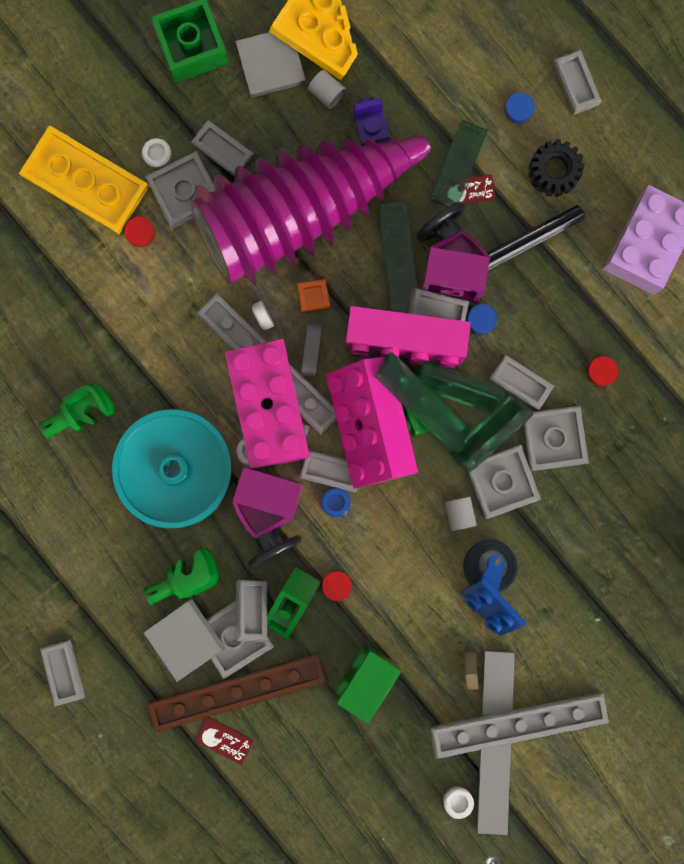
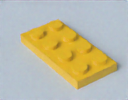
(84, 180)

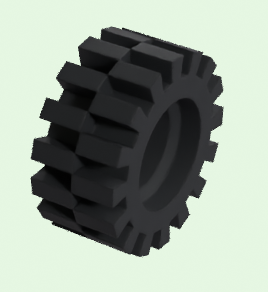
(564, 153)

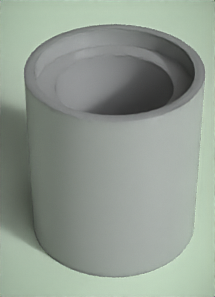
(326, 89)
(460, 513)

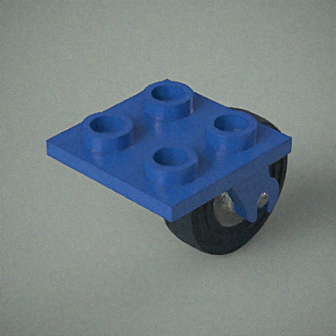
(489, 570)

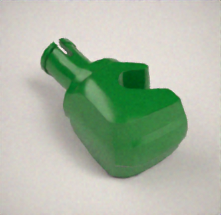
(76, 409)
(177, 582)

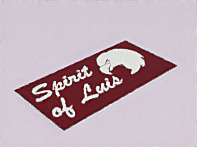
(479, 189)
(224, 741)

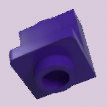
(370, 120)

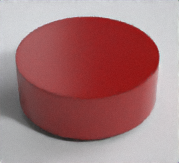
(139, 231)
(602, 371)
(336, 585)

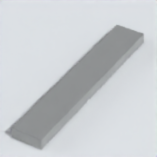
(240, 334)
(518, 725)
(495, 761)

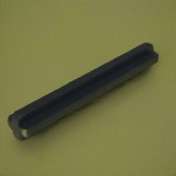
(535, 236)

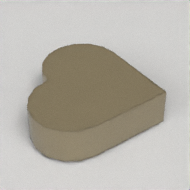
(470, 667)

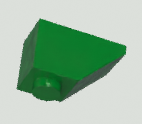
(292, 602)

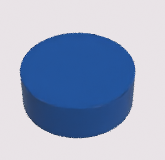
(519, 108)
(482, 319)
(335, 502)

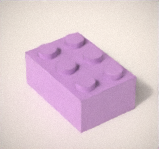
(649, 241)

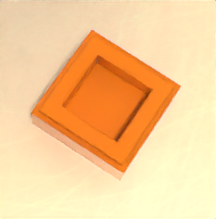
(313, 296)

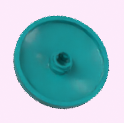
(172, 469)

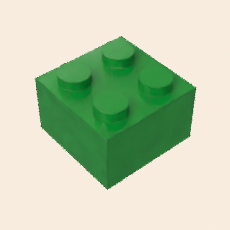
(190, 40)
(367, 684)

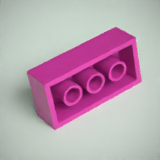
(407, 336)
(370, 425)
(272, 434)

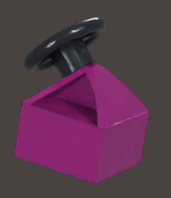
(458, 262)
(262, 507)

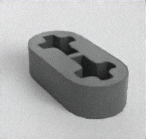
(312, 348)

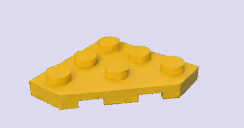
(318, 32)

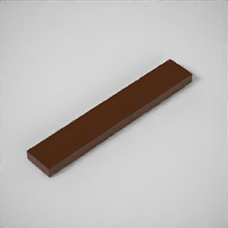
(236, 692)

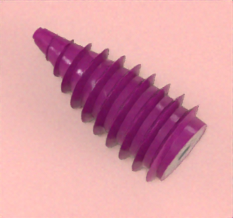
(295, 202)

